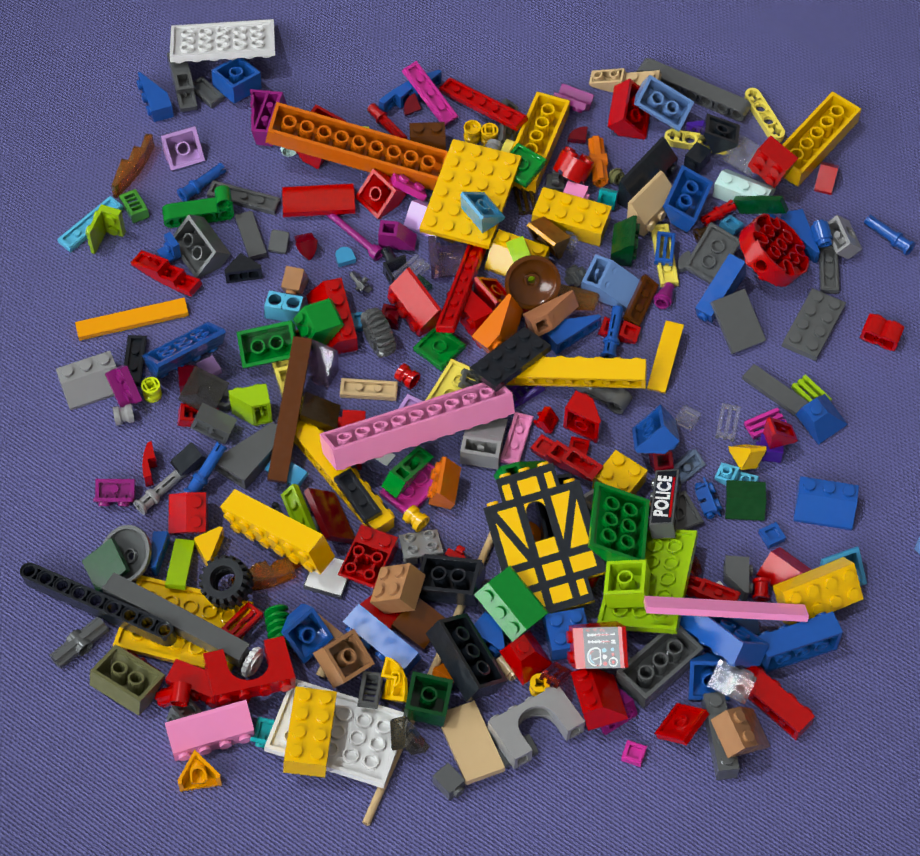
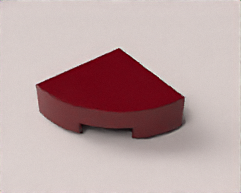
(411, 105)
(578, 135)

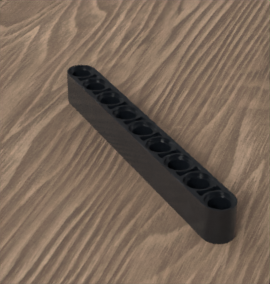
(104, 609)

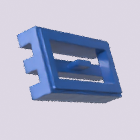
(663, 260)

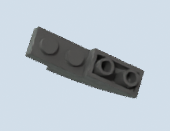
(183, 85)

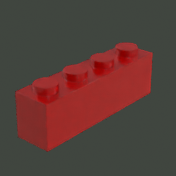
(196, 677)
(779, 704)

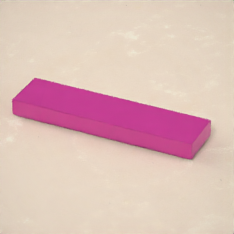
(429, 93)

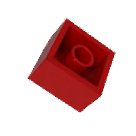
(772, 162)

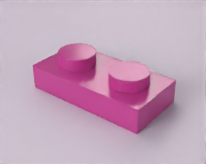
(404, 184)

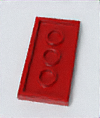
(318, 200)

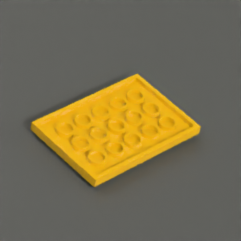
(469, 169)
(190, 600)

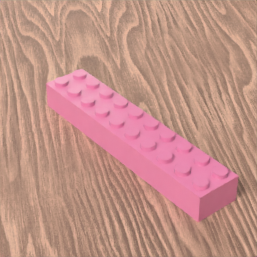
(415, 424)

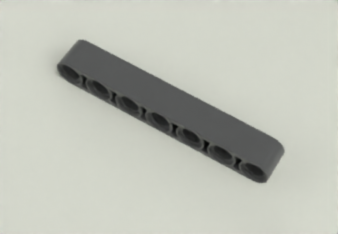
(700, 91)

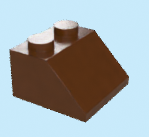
(429, 134)

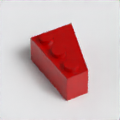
(474, 314)

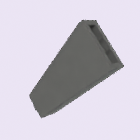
(248, 458)

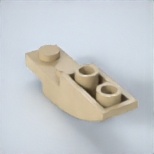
(608, 78)

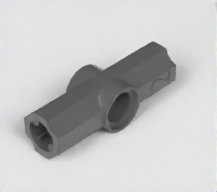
(79, 642)

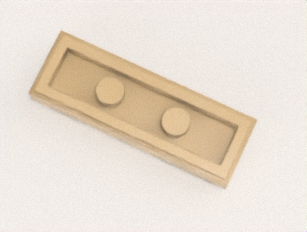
(368, 389)

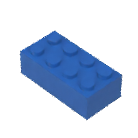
(727, 639)
(801, 641)

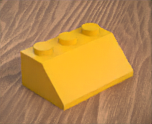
(499, 256)

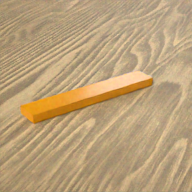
(131, 319)

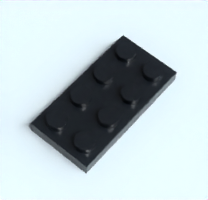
(510, 359)

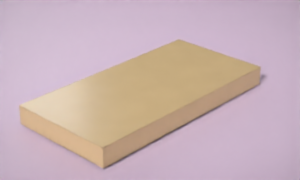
(471, 743)

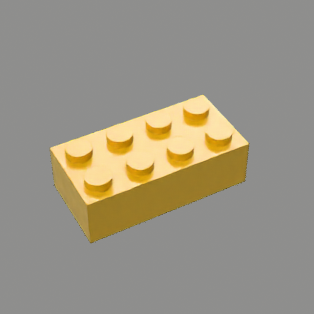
(574, 214)
(822, 588)
(310, 732)

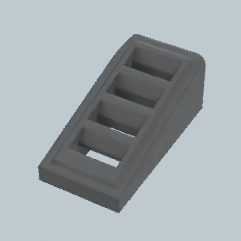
(370, 678)

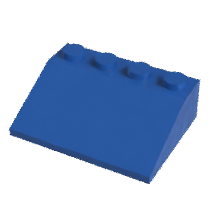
(184, 349)

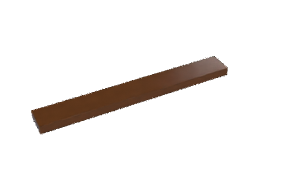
(289, 410)

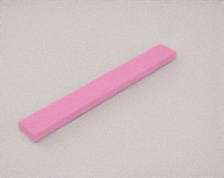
(725, 608)

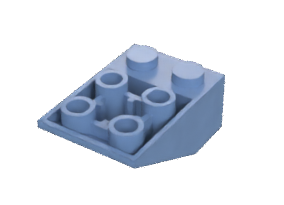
(610, 281)

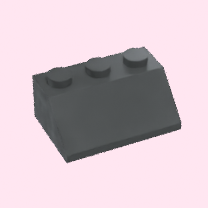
(200, 246)

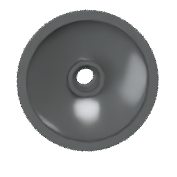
(132, 542)

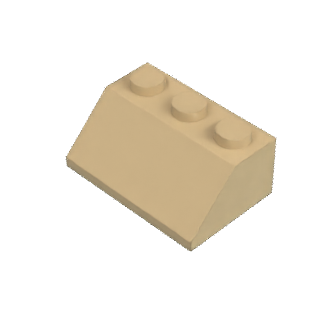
(649, 203)

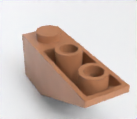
(550, 314)

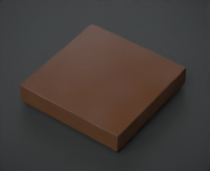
(416, 623)

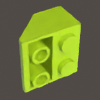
(251, 404)

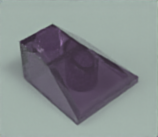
(322, 364)

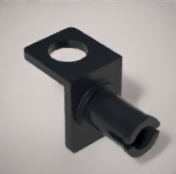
(392, 263)

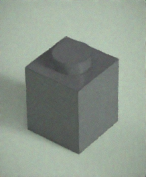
(449, 782)

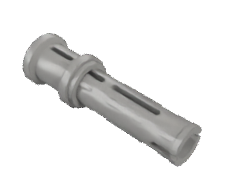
(152, 497)

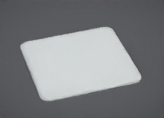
(386, 459)

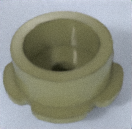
(615, 176)

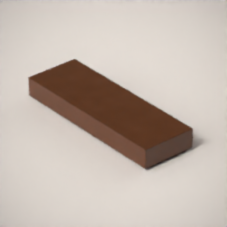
(640, 300)

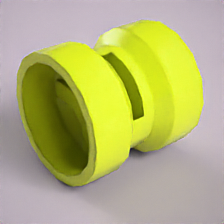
(151, 389)

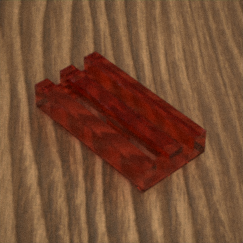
(553, 678)

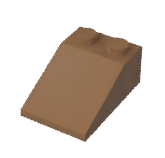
(739, 731)

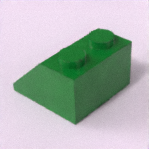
(319, 321)

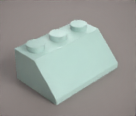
(734, 184)

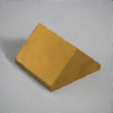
(549, 234)

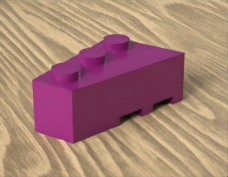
(262, 109)

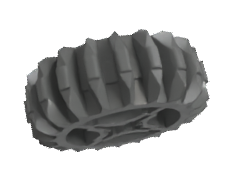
(378, 332)

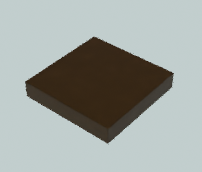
(319, 412)

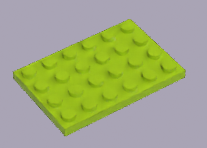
(670, 570)

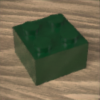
(428, 699)

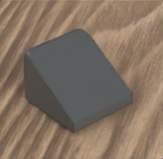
(279, 241)

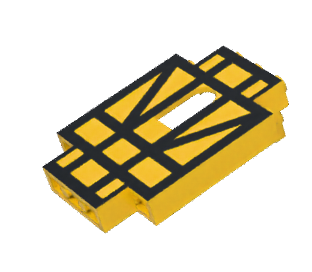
(556, 566)

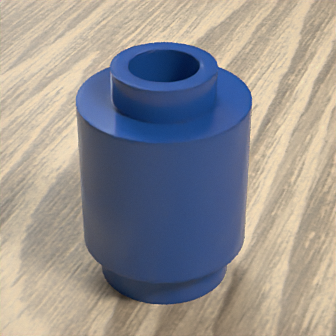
(822, 233)

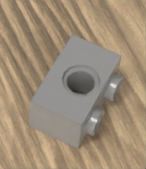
(844, 238)

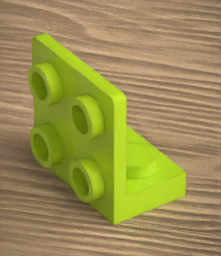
(104, 220)

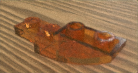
(272, 576)

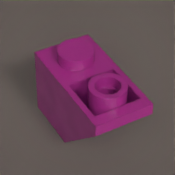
(396, 236)

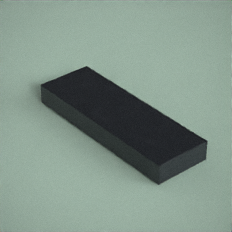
(133, 357)
(357, 496)

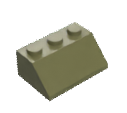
(126, 679)

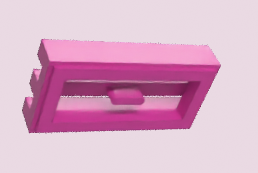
(748, 424)

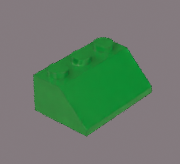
(266, 343)
(511, 603)

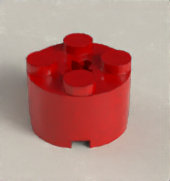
(573, 165)

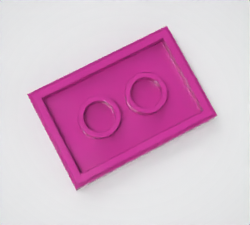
(414, 495)

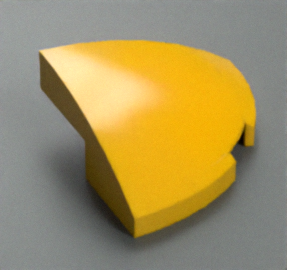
(396, 682)

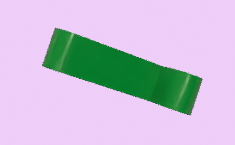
(212, 209)

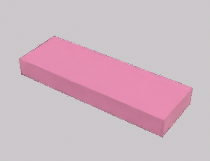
(516, 438)

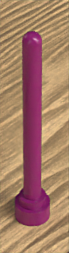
(373, 250)

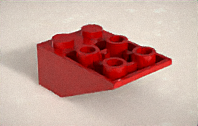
(367, 555)

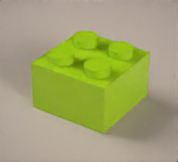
(626, 583)

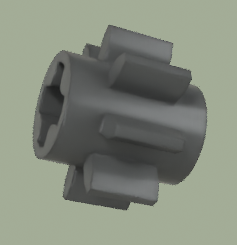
(574, 275)

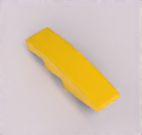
(665, 357)

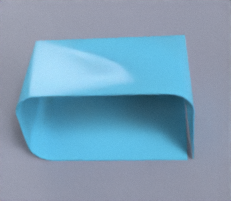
(275, 312)

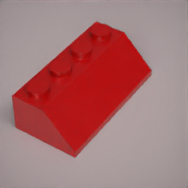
(346, 338)

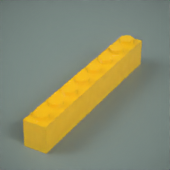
(584, 372)
(309, 442)

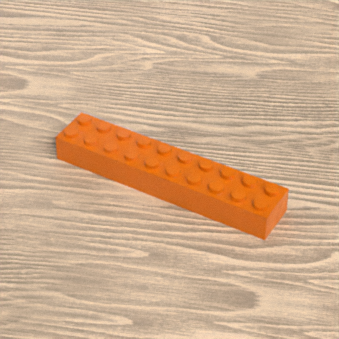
(354, 145)

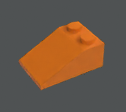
(499, 325)

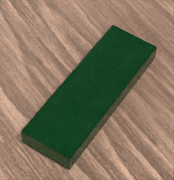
(761, 204)

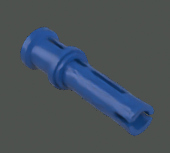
(195, 186)
(896, 238)
(611, 341)
(201, 478)

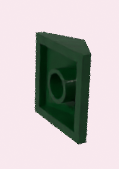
(745, 500)

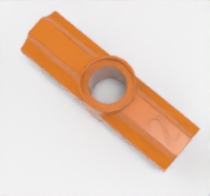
(600, 159)

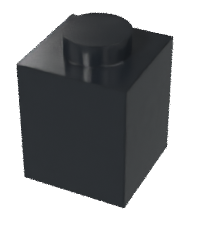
(697, 157)

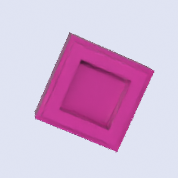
(633, 753)

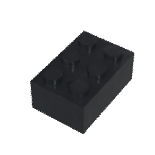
(451, 579)

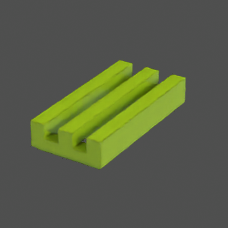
(809, 386)

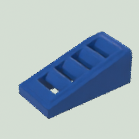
(160, 544)

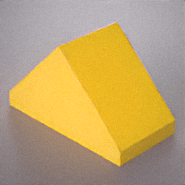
(747, 455)
(209, 544)

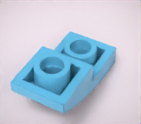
(732, 472)

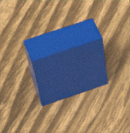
(772, 535)

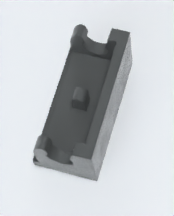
(213, 423)

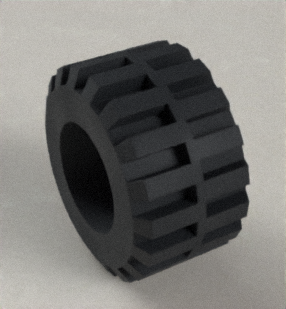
(216, 571)

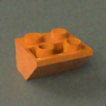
(444, 484)

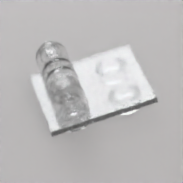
(742, 155)

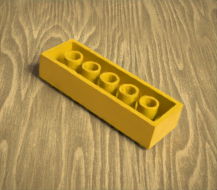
(542, 130)
(820, 135)
(277, 532)

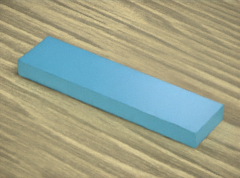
(76, 235)

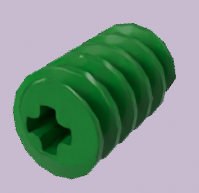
(274, 619)

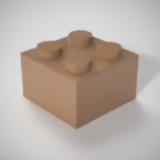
(397, 588)
(343, 658)

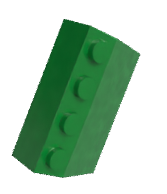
(618, 524)

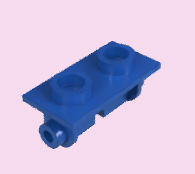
(711, 505)

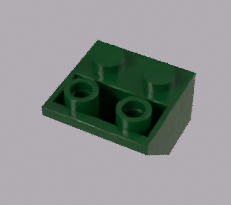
(625, 241)

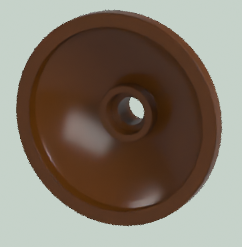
(536, 292)

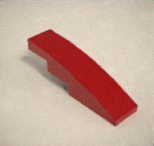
(165, 273)
(566, 458)

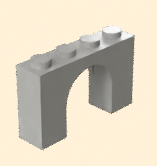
(549, 704)

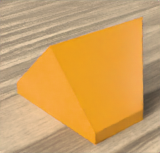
(198, 774)

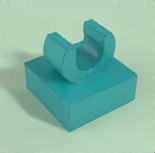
(607, 197)

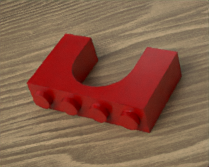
(228, 688)

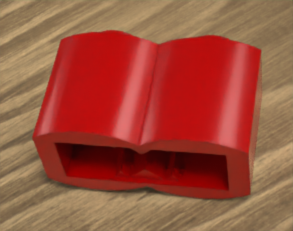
(882, 332)

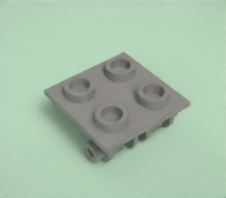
(420, 543)

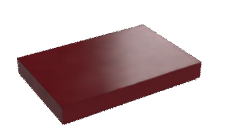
(329, 515)

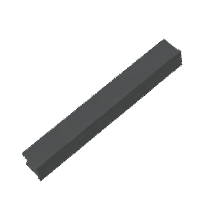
(184, 623)

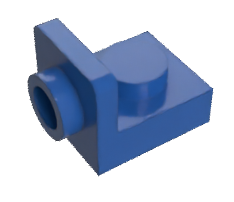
(171, 248)

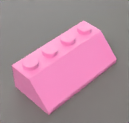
(210, 730)

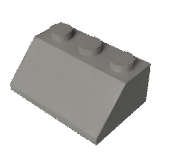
(86, 381)

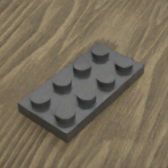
(813, 324)

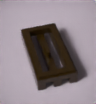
(517, 198)

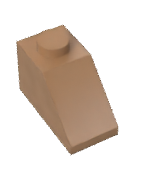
(294, 280)

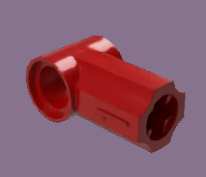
(175, 695)

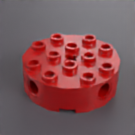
(773, 250)

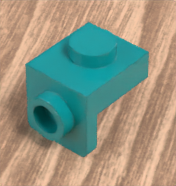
(262, 731)

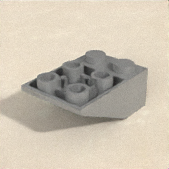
(483, 444)

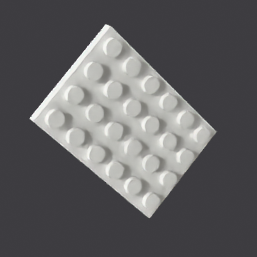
(222, 41)
(358, 739)

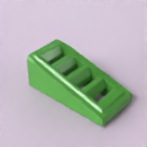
(137, 215)

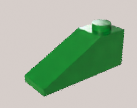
(406, 471)

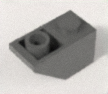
(736, 575)

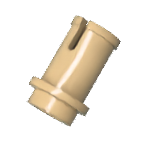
(509, 674)

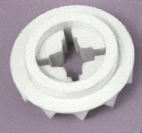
(252, 662)

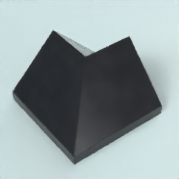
(719, 134)

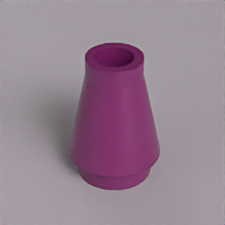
(663, 298)

